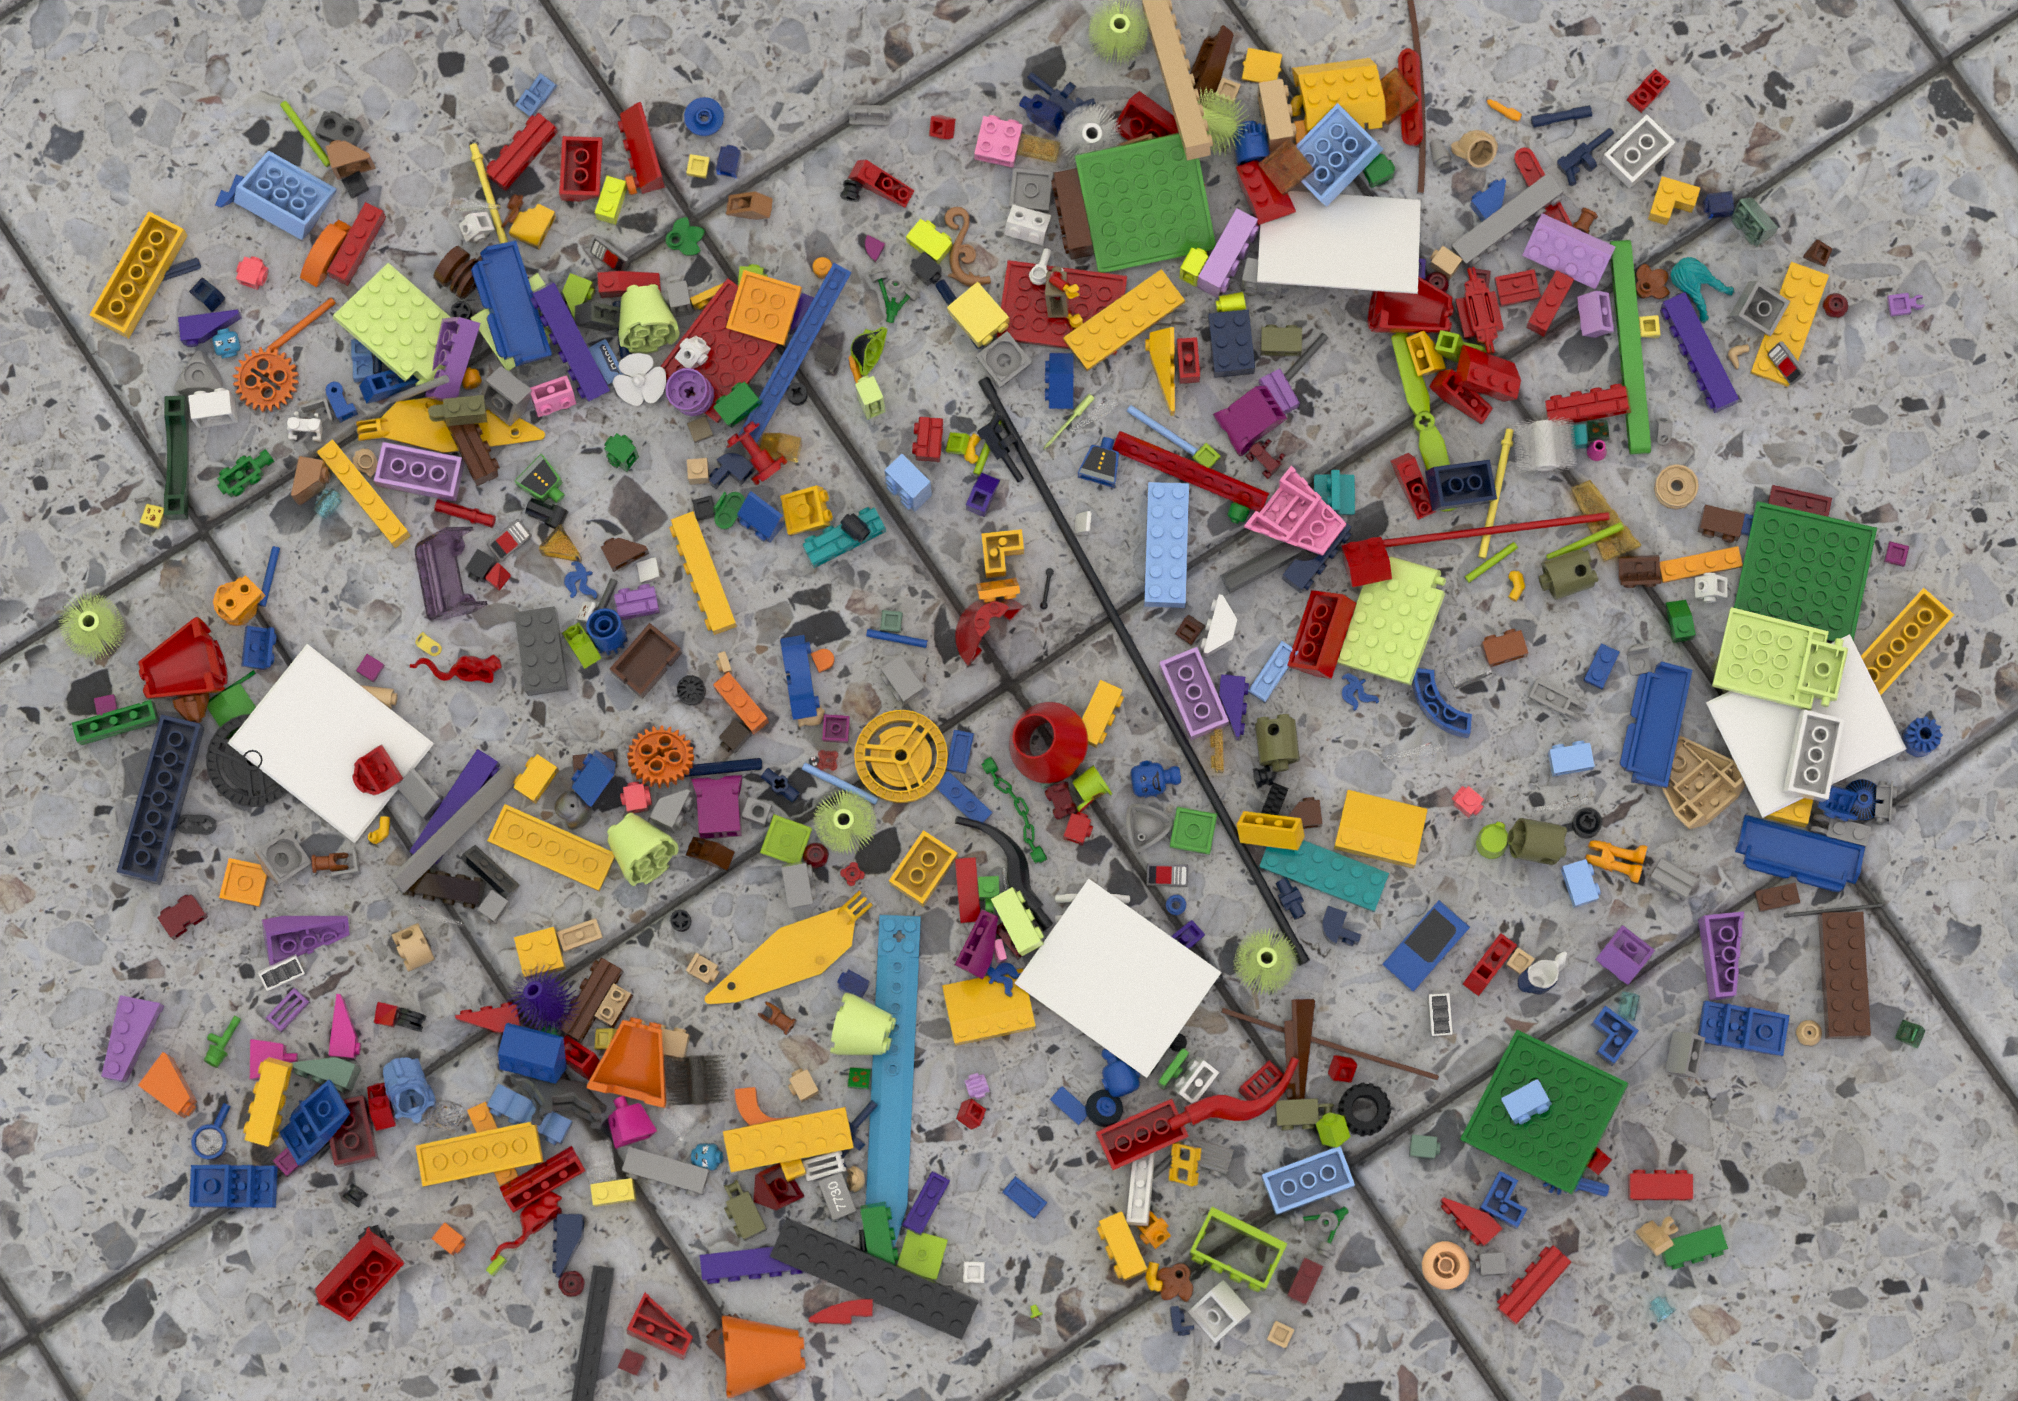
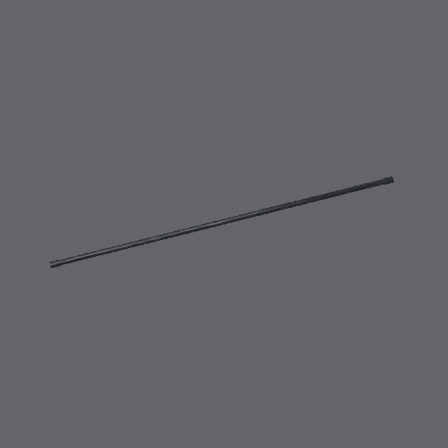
(991, 394)

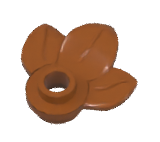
(514, 205)
(1653, 280)
(1174, 1285)

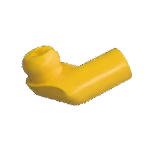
(1296, 104)
(970, 452)
(1518, 583)
(382, 832)
(1150, 1277)

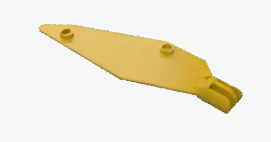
(410, 424)
(792, 954)

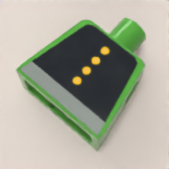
(540, 481)

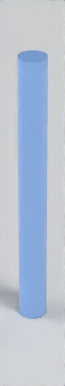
(1162, 430)
(839, 783)

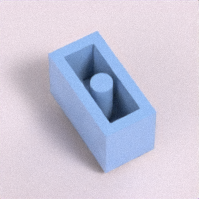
(1571, 758)
(1580, 883)
(1526, 1102)

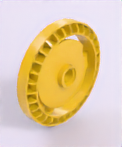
(903, 772)

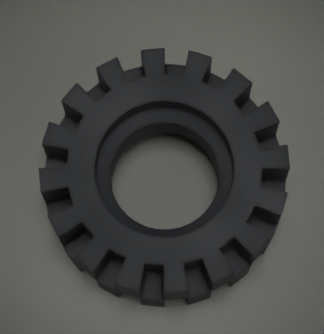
(1275, 799)

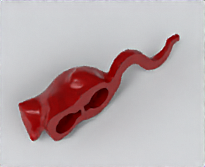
(466, 668)
(533, 1219)

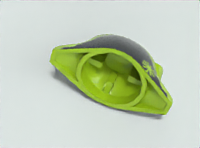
(868, 348)

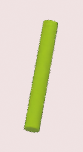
(982, 459)
(1491, 562)

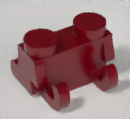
(1265, 458)
(1061, 799)

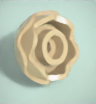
(1806, 1039)
(855, 1179)

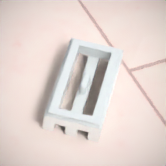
(839, 1161)

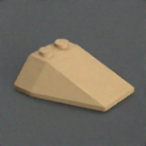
(1701, 783)

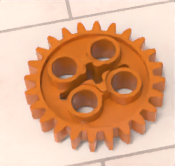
(276, 365)
(660, 756)

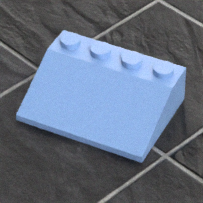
(1337, 152)
(284, 195)

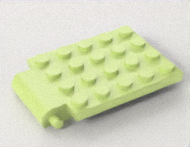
(395, 324)
(1394, 622)
(1779, 661)

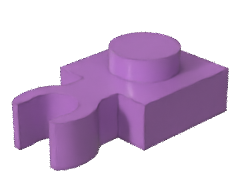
(1901, 304)

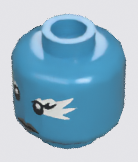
(226, 343)
(707, 1156)

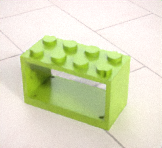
(1246, 1230)

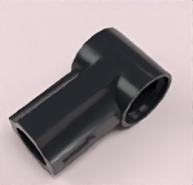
(550, 515)

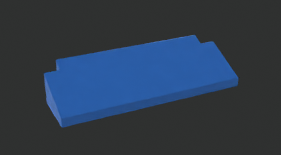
(507, 295)
(1658, 713)
(1799, 854)

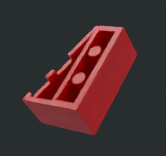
(659, 1329)

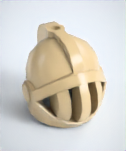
(1476, 148)

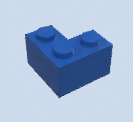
(1059, 375)
(1618, 1034)
(1498, 1202)

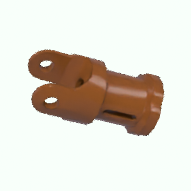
(1585, 220)
(329, 862)
(779, 1019)

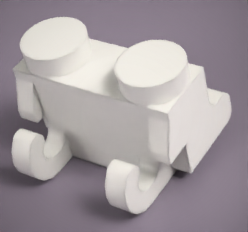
(305, 425)

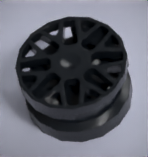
(691, 690)
(1587, 823)
(410, 1019)

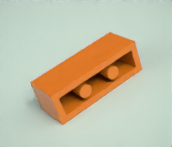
(740, 703)

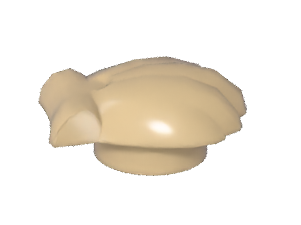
(365, 461)
(812, 721)

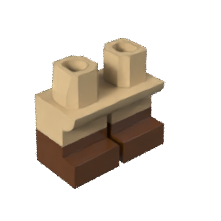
(610, 1009)

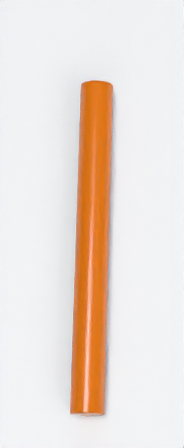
(302, 324)

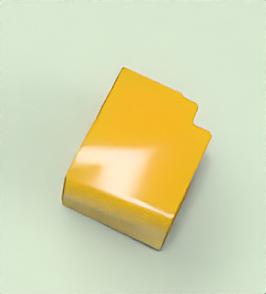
(533, 225)

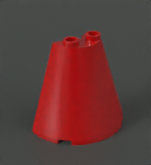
(1410, 312)
(975, 623)
(184, 664)

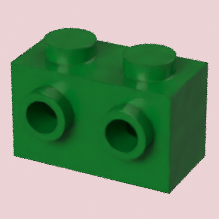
(620, 451)

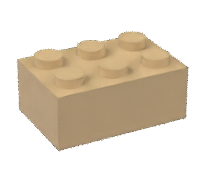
(1276, 112)

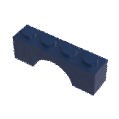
(1301, 573)

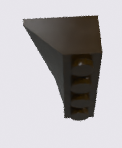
(449, 889)

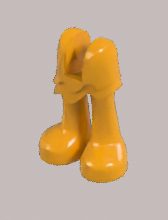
(1608, 863)

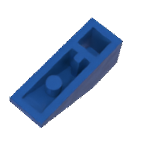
(383, 385)

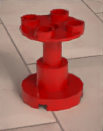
(761, 459)

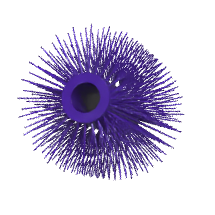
(543, 1001)

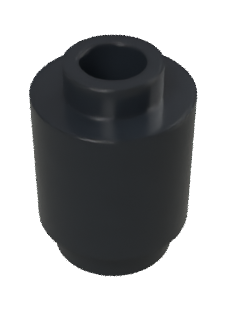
(855, 527)

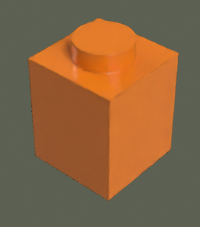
(449, 1239)

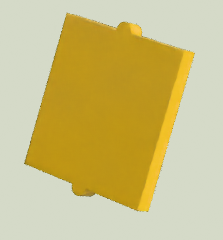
(1261, 66)

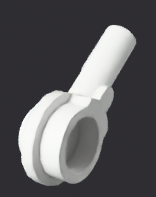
(1038, 273)

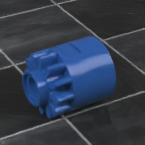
(1254, 145)
(606, 630)
(1914, 743)

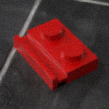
(1517, 287)

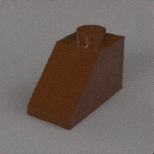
(622, 552)
(1309, 812)

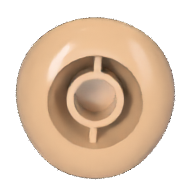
(1445, 1265)

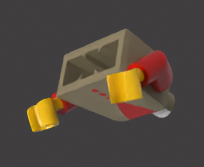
(1057, 295)

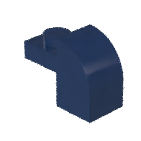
(733, 465)
(1332, 928)

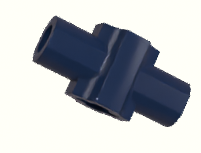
(772, 778)
(1290, 898)

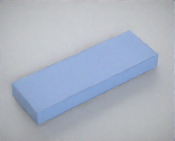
(1272, 672)

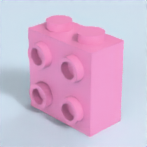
(998, 141)

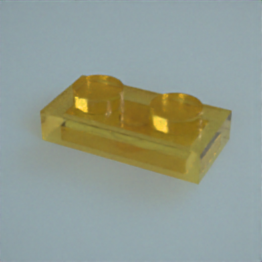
(1038, 148)
(1217, 759)

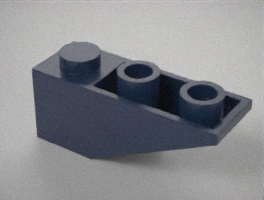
(569, 1236)

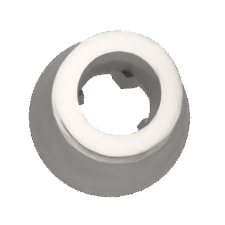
(1440, 155)

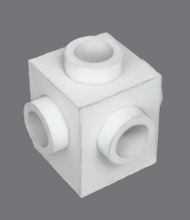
(476, 227)
(693, 352)
(1710, 587)

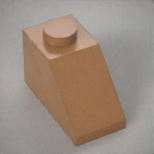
(749, 205)

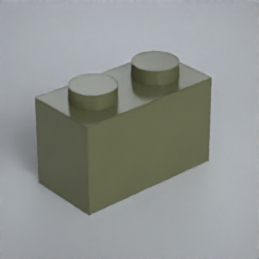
(1281, 341)

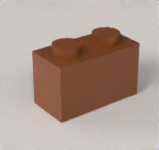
(1504, 648)

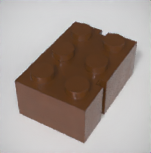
(645, 660)

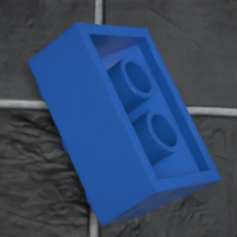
(532, 1053)

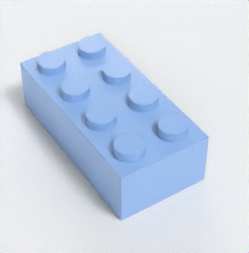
(1307, 1180)

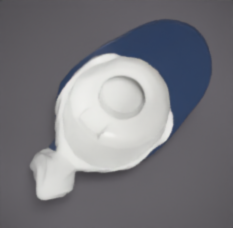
(1542, 975)

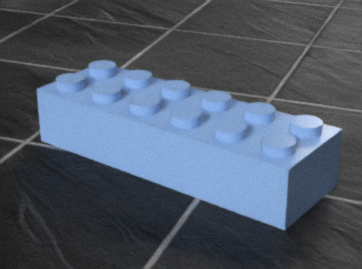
(1166, 545)

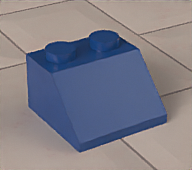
(760, 517)
(593, 776)

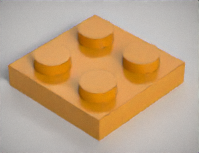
(243, 883)

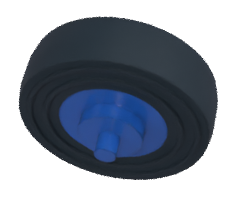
(1103, 1108)

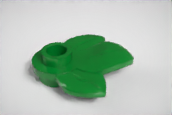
(687, 236)

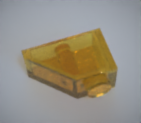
(782, 444)

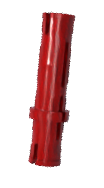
(472, 515)

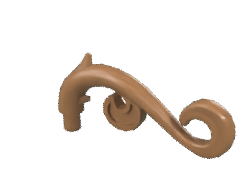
(957, 249)

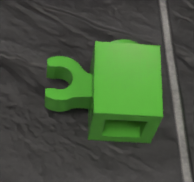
(988, 889)

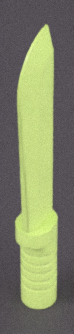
(1077, 412)

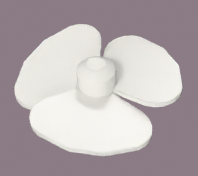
(639, 385)

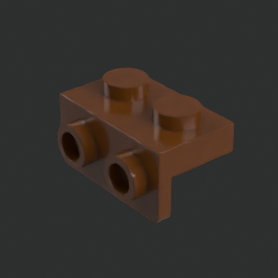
(1639, 571)

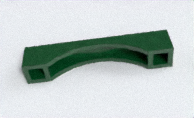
(177, 477)

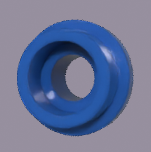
(1175, 898)

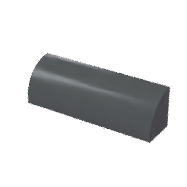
(1260, 566)

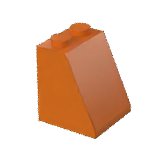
(169, 1086)

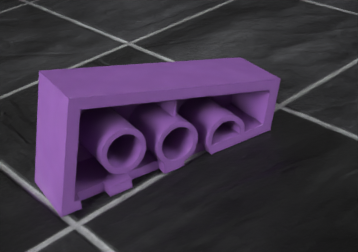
(128, 1036)

